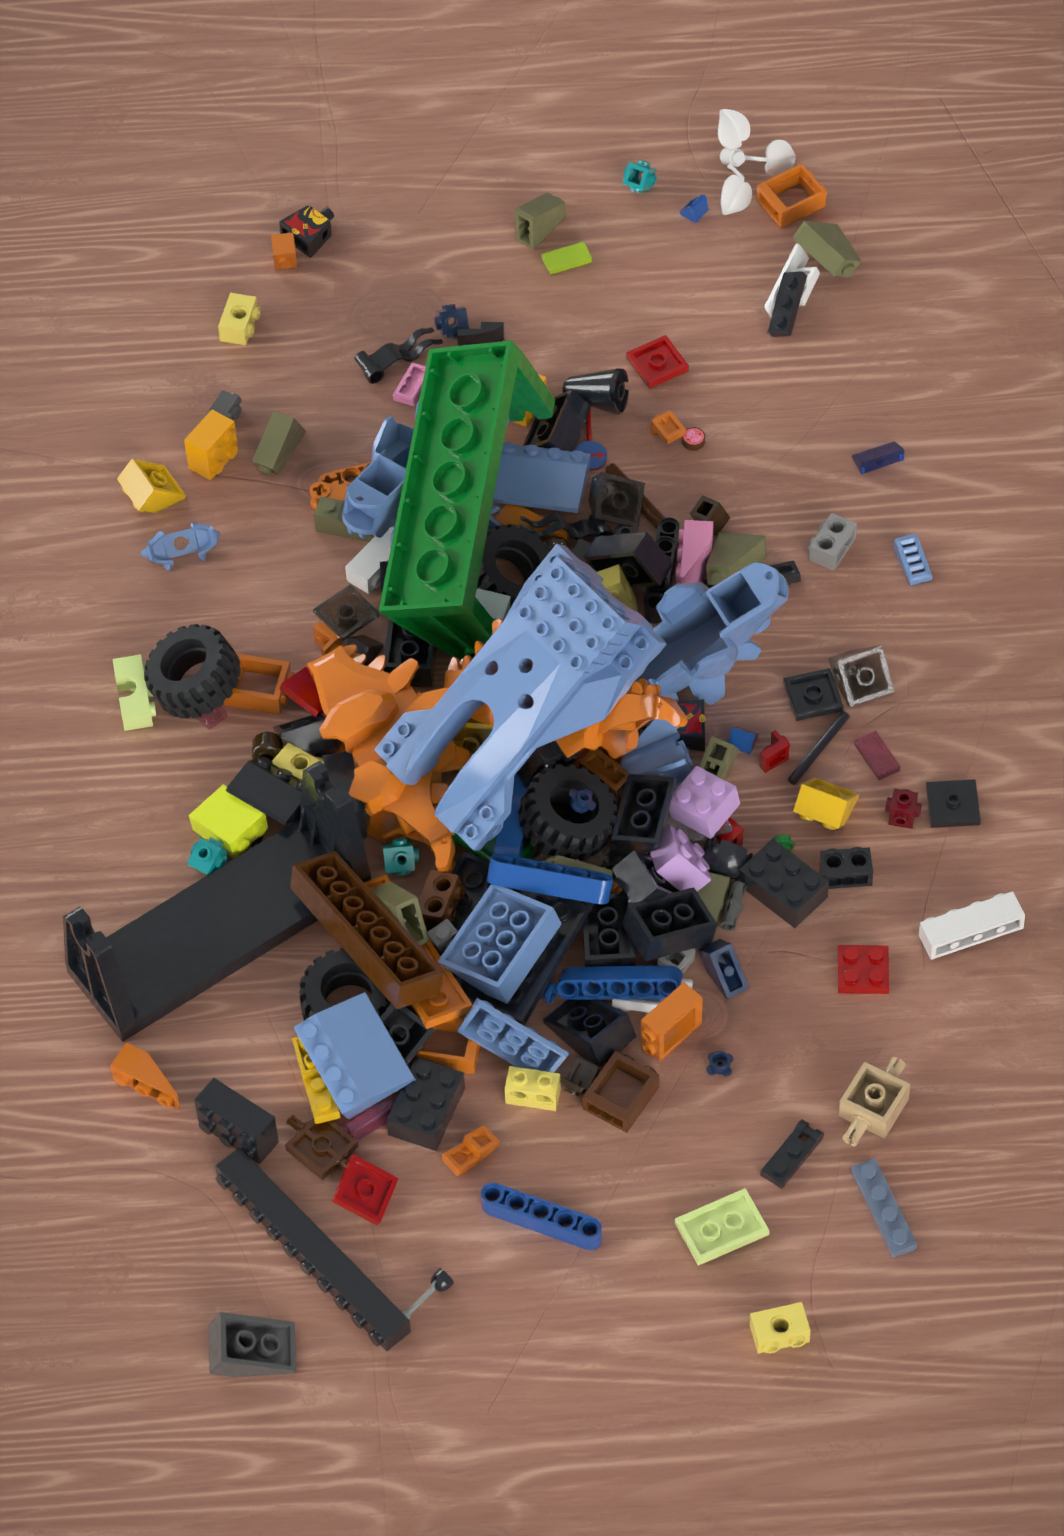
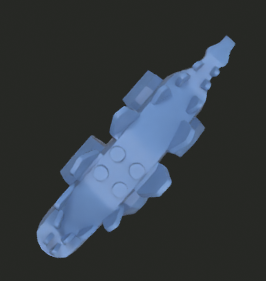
(376, 492)
(712, 630)

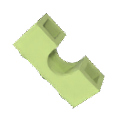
(135, 708)

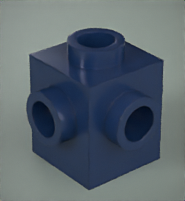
(451, 311)

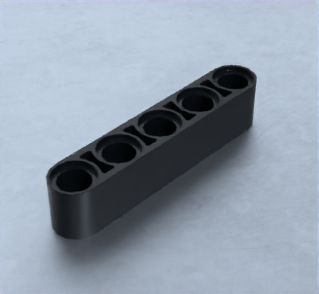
(668, 541)

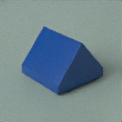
(695, 208)
(743, 739)

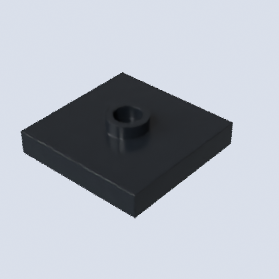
(813, 694)
(953, 803)

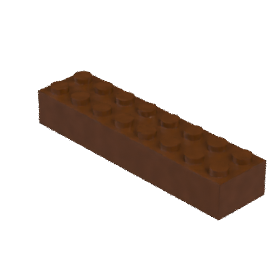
(366, 930)

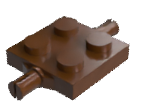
(320, 1145)

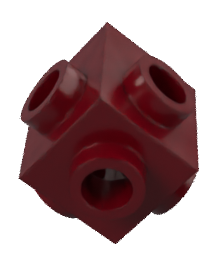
(903, 808)

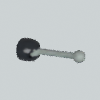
(440, 1282)

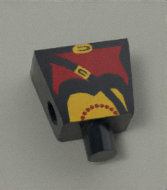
(309, 228)
(694, 732)

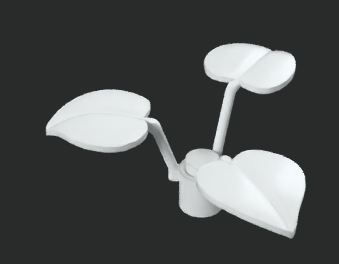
(731, 131)

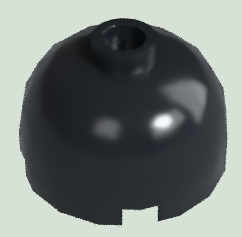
(725, 858)

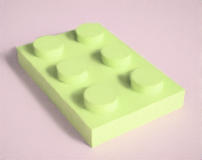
(721, 1226)

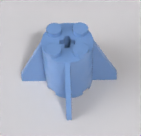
(659, 753)

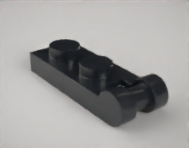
(791, 1154)

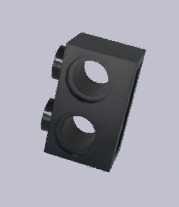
(846, 873)

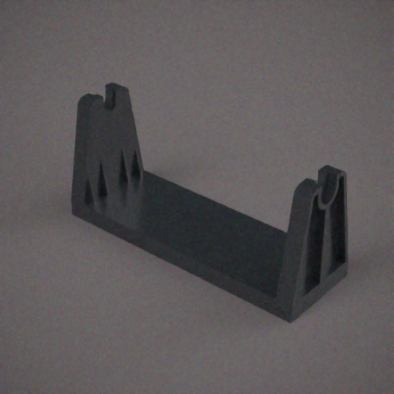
(214, 922)

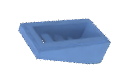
(909, 545)

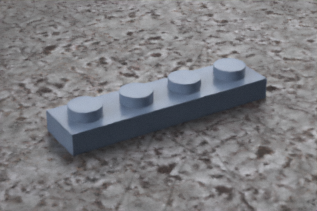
(883, 1208)

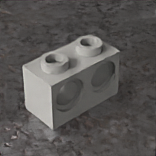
(832, 541)

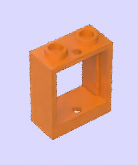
(775, 207)
(256, 700)
(671, 1021)
(464, 1064)

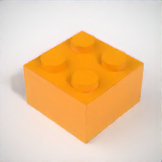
(211, 445)

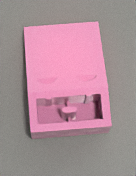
(694, 551)

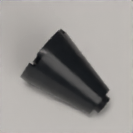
(601, 389)

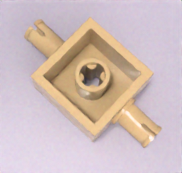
(874, 1100)

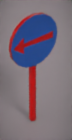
(597, 451)

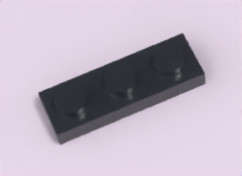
(787, 304)

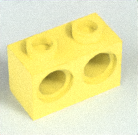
(532, 1088)

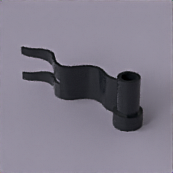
(389, 353)
(576, 530)

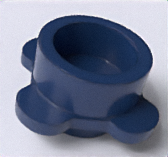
(580, 805)
(719, 1057)

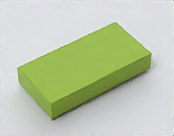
(566, 258)

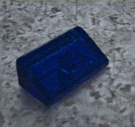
(878, 457)

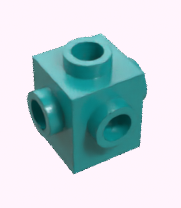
(632, 176)
(400, 847)
(207, 855)

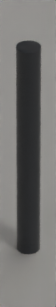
(818, 747)

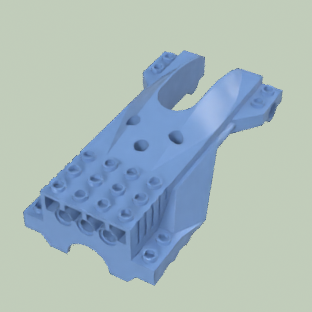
(583, 661)

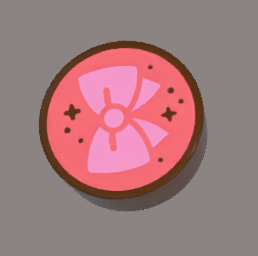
(693, 439)

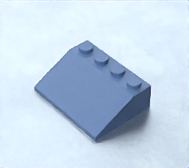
(542, 477)
(500, 942)
(510, 1039)
(354, 1054)

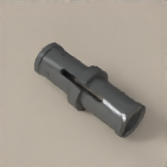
(732, 906)

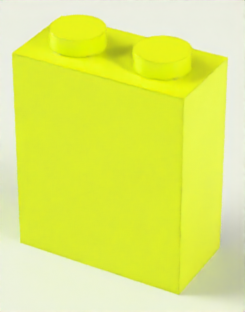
(228, 821)

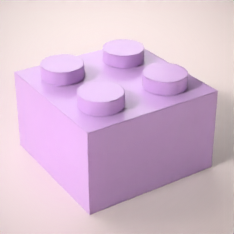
(704, 802)
(680, 860)

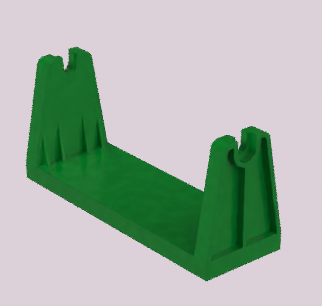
(452, 490)

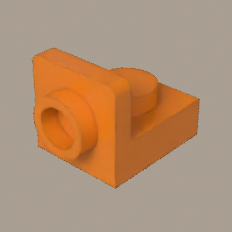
(667, 427)
(325, 638)

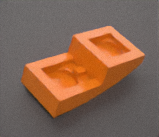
(471, 1151)

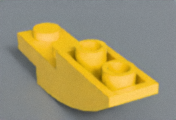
(319, 1098)

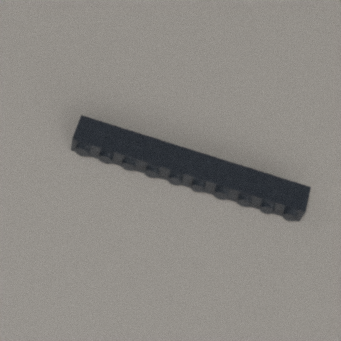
(313, 1250)

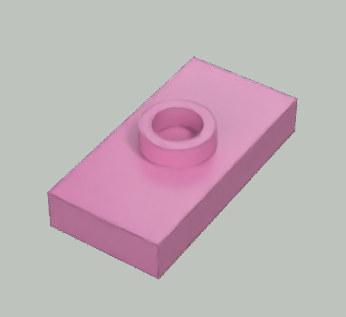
(410, 385)

